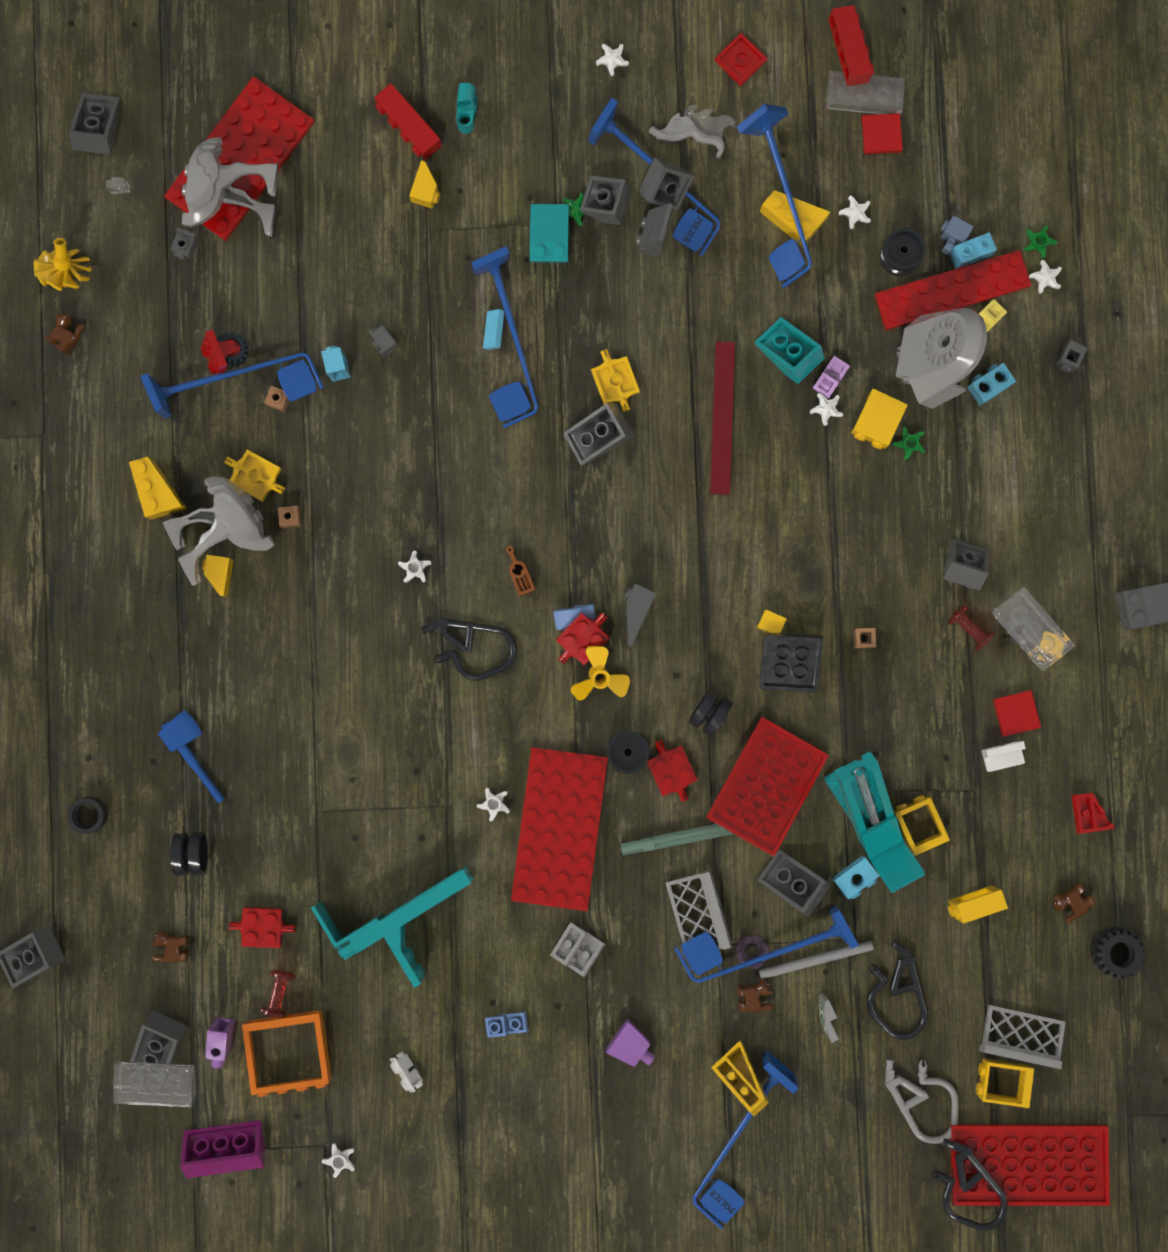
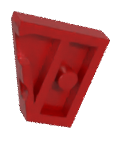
(1089, 814)

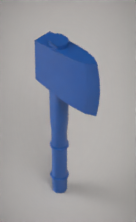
(181, 732)

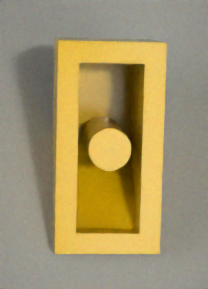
(424, 188)
(218, 572)

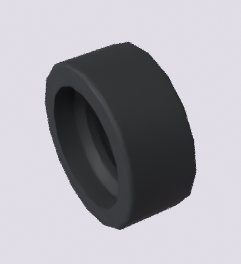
(72, 815)

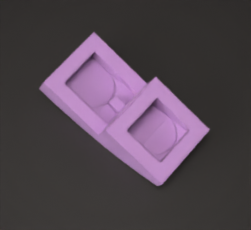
(831, 377)

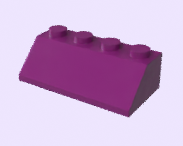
(222, 1149)

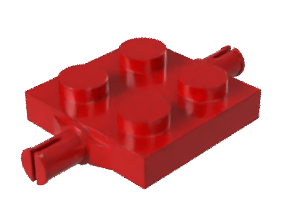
(581, 634)
(671, 770)
(262, 927)

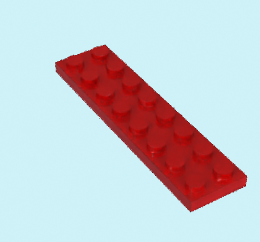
(953, 289)

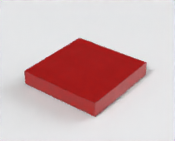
(741, 59)
(881, 133)
(1016, 713)

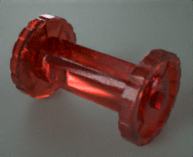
(981, 638)
(277, 994)

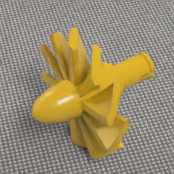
(58, 267)

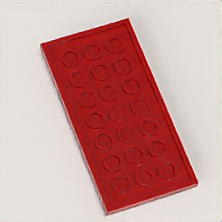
(254, 131)
(559, 829)
(1035, 1164)

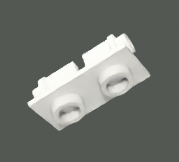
(401, 1066)

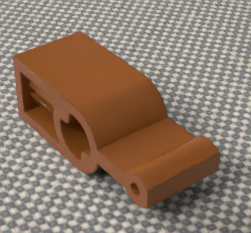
(517, 578)

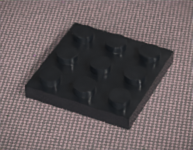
(790, 662)

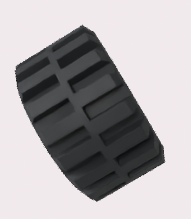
(1133, 956)

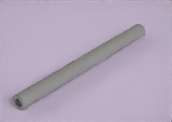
(815, 960)

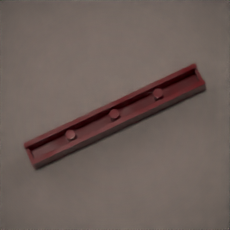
(722, 418)

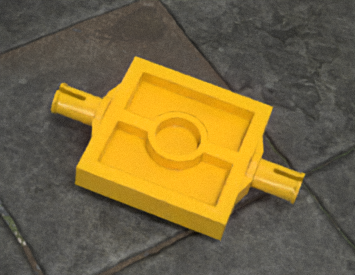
(615, 380)
(255, 475)

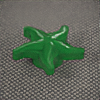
(574, 208)
(1039, 241)
(909, 443)

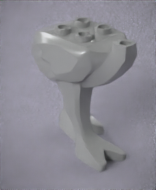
(210, 186)
(230, 518)

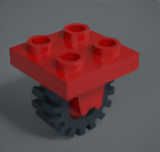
(224, 351)

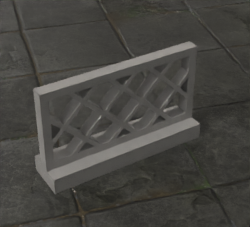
(713, 905)
(1018, 1053)

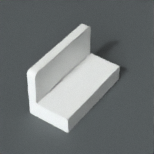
(1003, 756)

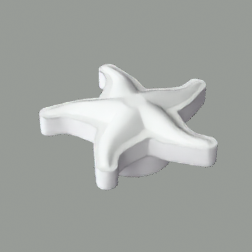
(612, 58)
(855, 212)
(1046, 277)
(826, 408)
(414, 568)
(494, 803)
(339, 1160)

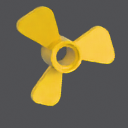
(616, 682)

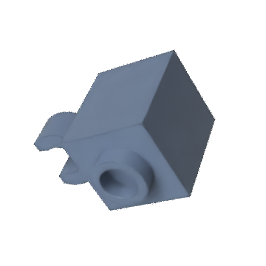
(954, 233)

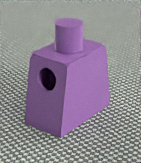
(220, 1041)
(630, 1045)

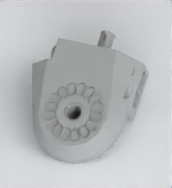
(940, 352)

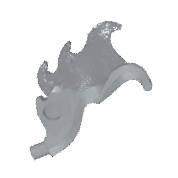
(695, 125)

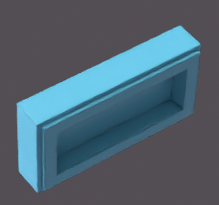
(493, 329)

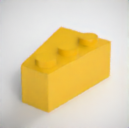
(778, 211)
(154, 490)
(740, 1077)

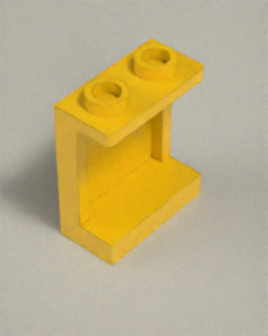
(879, 419)

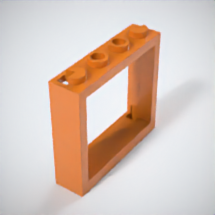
(288, 1020)

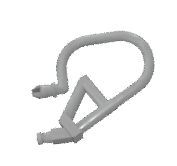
(892, 1081)

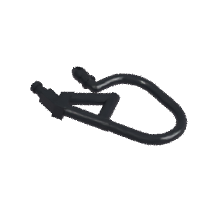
(466, 647)
(895, 989)
(962, 1153)

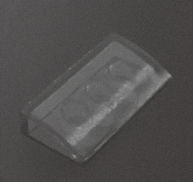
(878, 96)
(1033, 628)
(154, 1084)

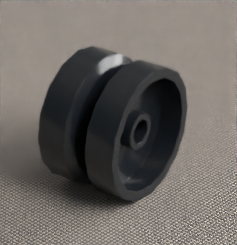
(902, 252)
(712, 713)
(638, 747)
(189, 854)

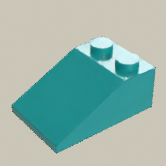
(549, 233)
(790, 350)

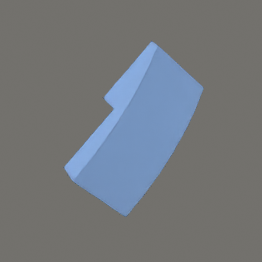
(564, 617)
(506, 1024)

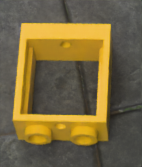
(930, 842)
(977, 904)
(1024, 1086)

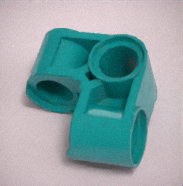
(466, 107)

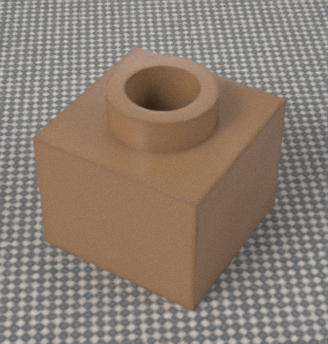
(280, 404)
(294, 521)
(870, 635)

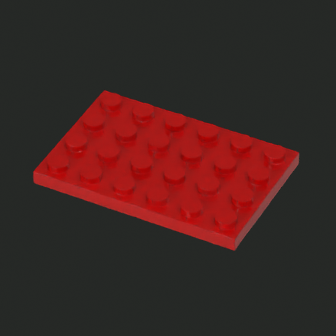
(767, 786)

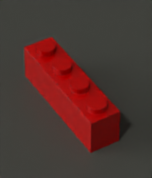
(851, 45)
(407, 121)

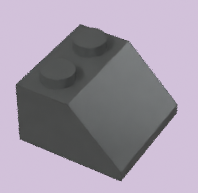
(665, 184)
(606, 199)
(966, 565)

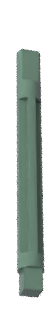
(674, 839)

